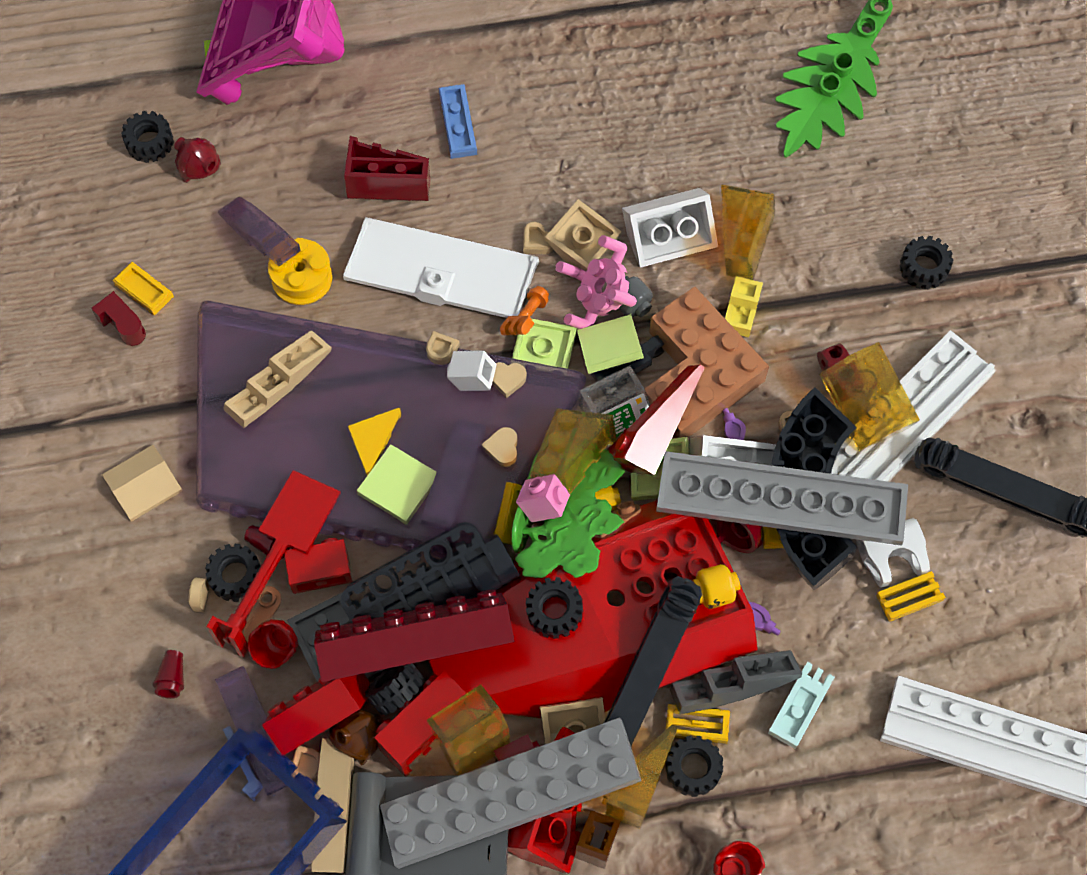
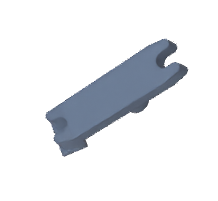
(253, 786)

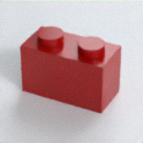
(320, 568)

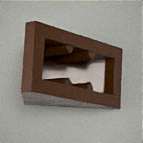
(597, 839)

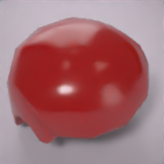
(272, 644)
(738, 859)

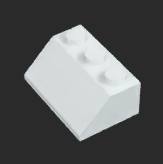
(670, 227)

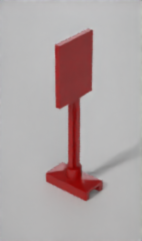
(293, 523)

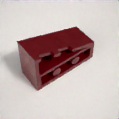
(385, 174)

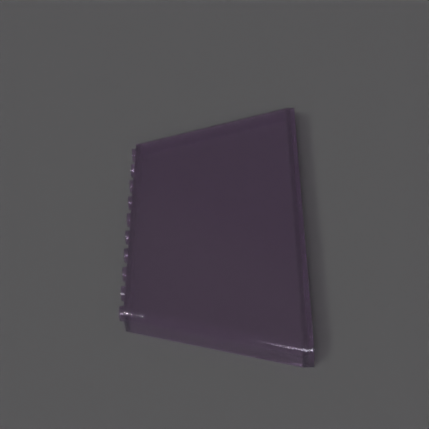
(359, 379)

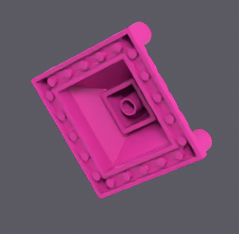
(267, 35)

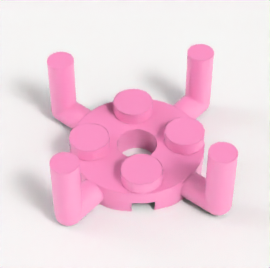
(593, 279)

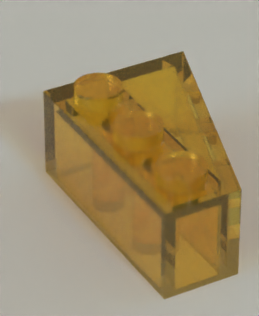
(745, 228)
(573, 445)

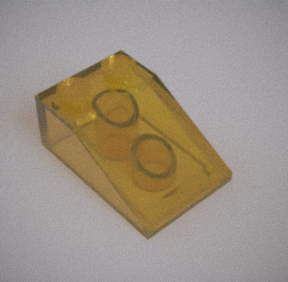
(470, 730)
(633, 801)

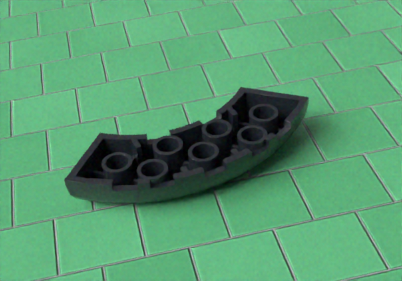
(813, 442)

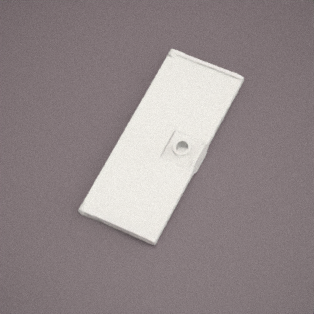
(441, 268)

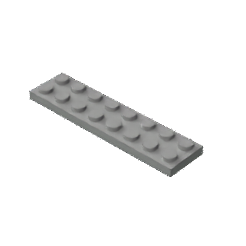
(783, 498)
(509, 793)

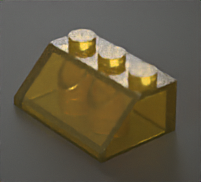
(870, 396)

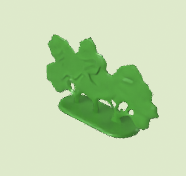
(571, 534)

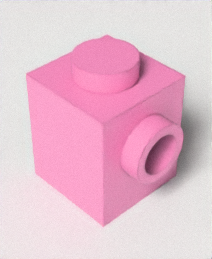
(543, 498)

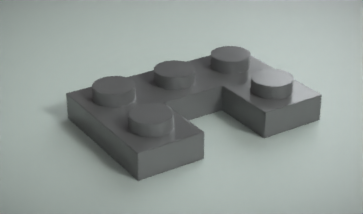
(310, 620)

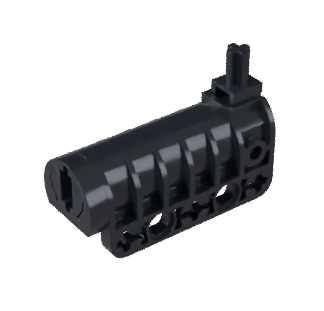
(466, 572)

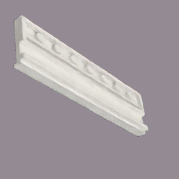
(937, 391)
(987, 740)

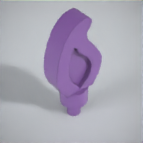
(734, 427)
(763, 620)

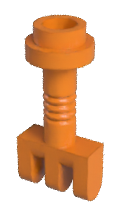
(522, 323)

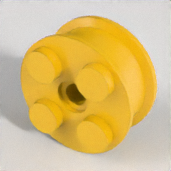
(304, 276)

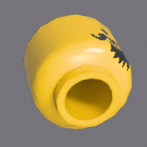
(717, 586)

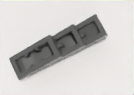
(730, 684)

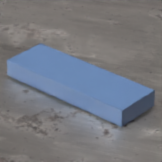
(457, 121)

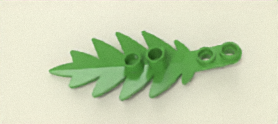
(833, 80)

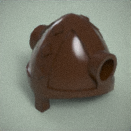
(358, 735)

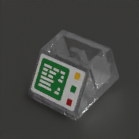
(616, 396)

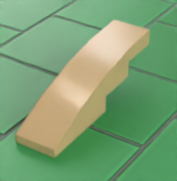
(278, 379)
(335, 782)

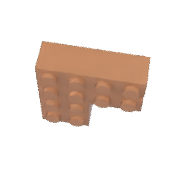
(701, 336)

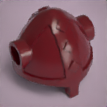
(194, 158)
(740, 536)

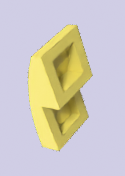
(743, 304)

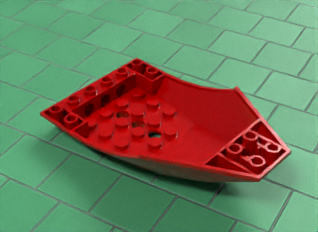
(600, 651)

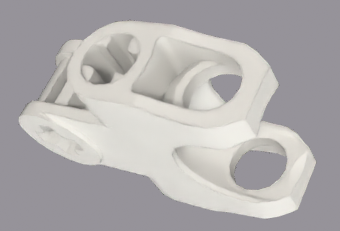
(913, 549)

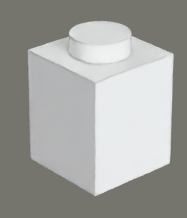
(471, 370)

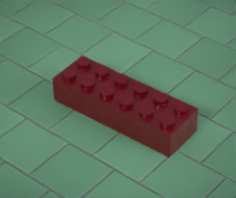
(412, 635)

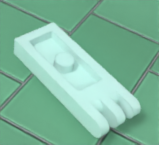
(800, 707)

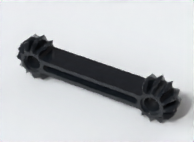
(1002, 484)
(654, 654)

